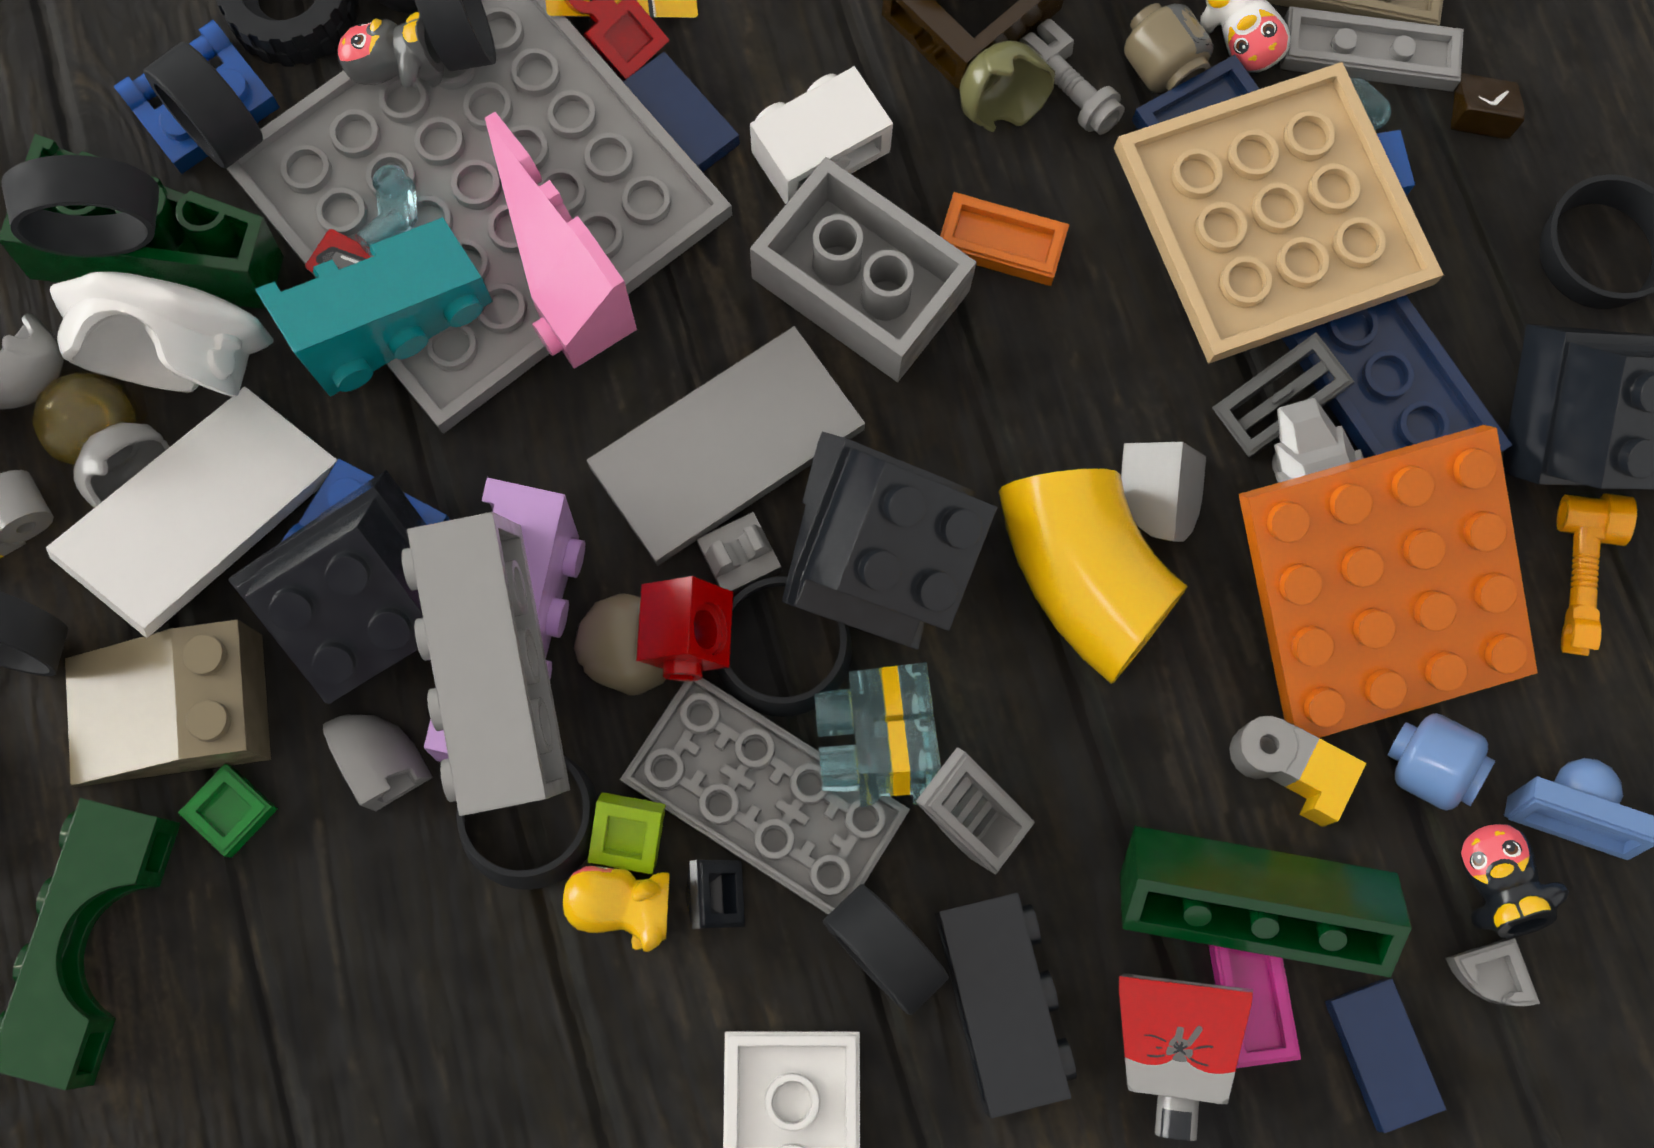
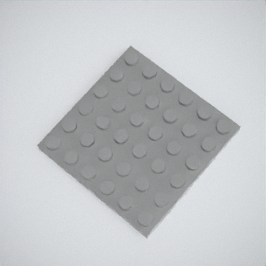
(573, 120)

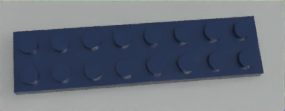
(1400, 371)

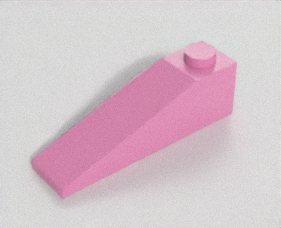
(568, 274)

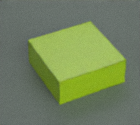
(626, 833)

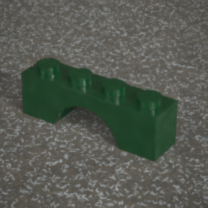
(53, 1022)

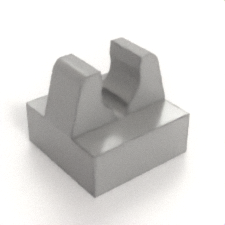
(739, 554)

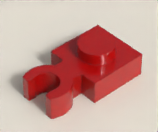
(621, 33)

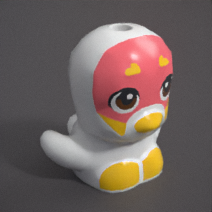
(1250, 31)

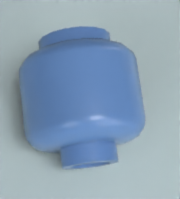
(1441, 761)

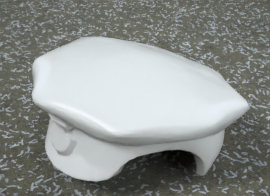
(155, 332)

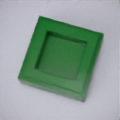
(228, 810)

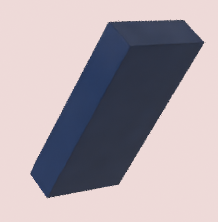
(683, 111)
(1385, 1055)

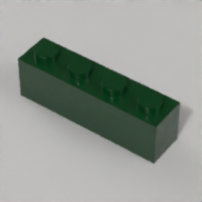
(1263, 901)

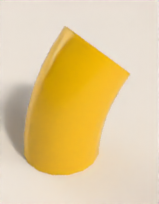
(1089, 564)

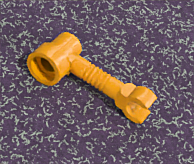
(1593, 522)

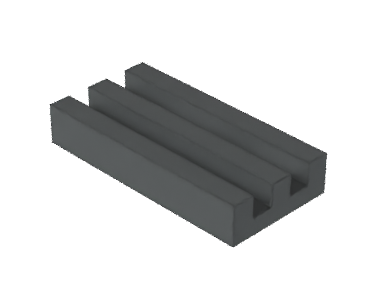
(1328, 363)

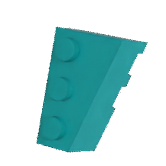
(378, 307)

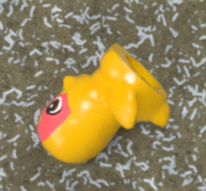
(613, 900)

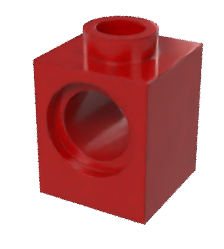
(685, 627)

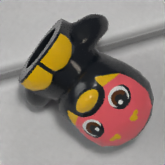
(1507, 877)

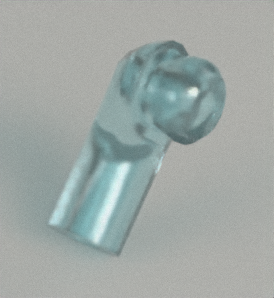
(395, 205)

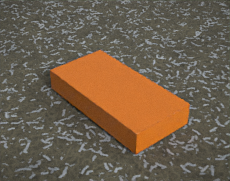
(1005, 238)

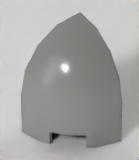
(1163, 487)
(375, 758)

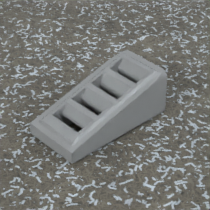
(985, 821)

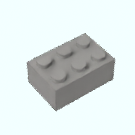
(861, 268)

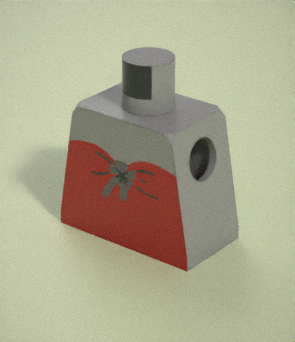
(1181, 1045)

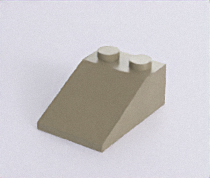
(167, 704)

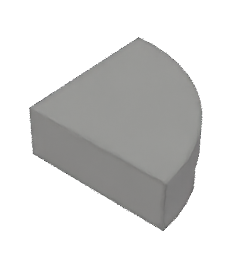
(1495, 973)

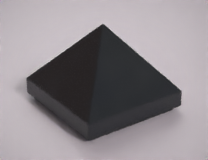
(715, 894)

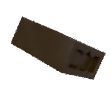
(948, 43)

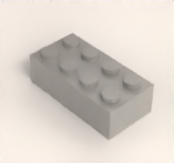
(485, 663)

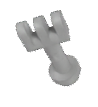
(1099, 108)

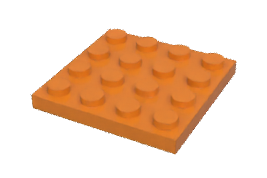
(1390, 582)

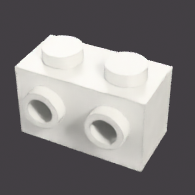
(831, 120)

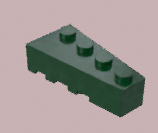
(193, 245)

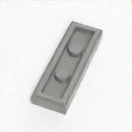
(1374, 48)

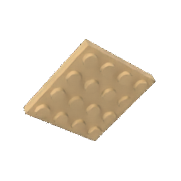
(1276, 212)

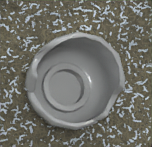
(28, 363)
(114, 458)

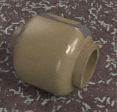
(1167, 46)

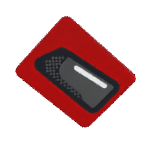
(339, 248)

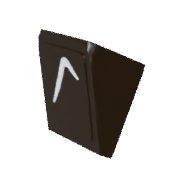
(1487, 106)

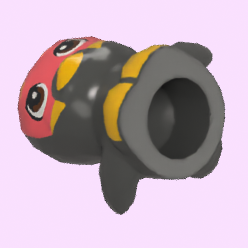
(384, 50)

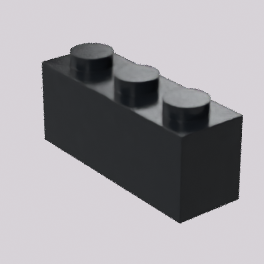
(1005, 1005)

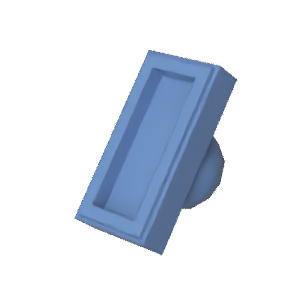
(1583, 809)

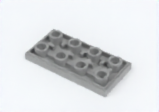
(724, 445)
(761, 795)

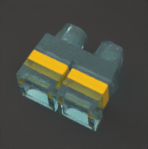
(891, 730)

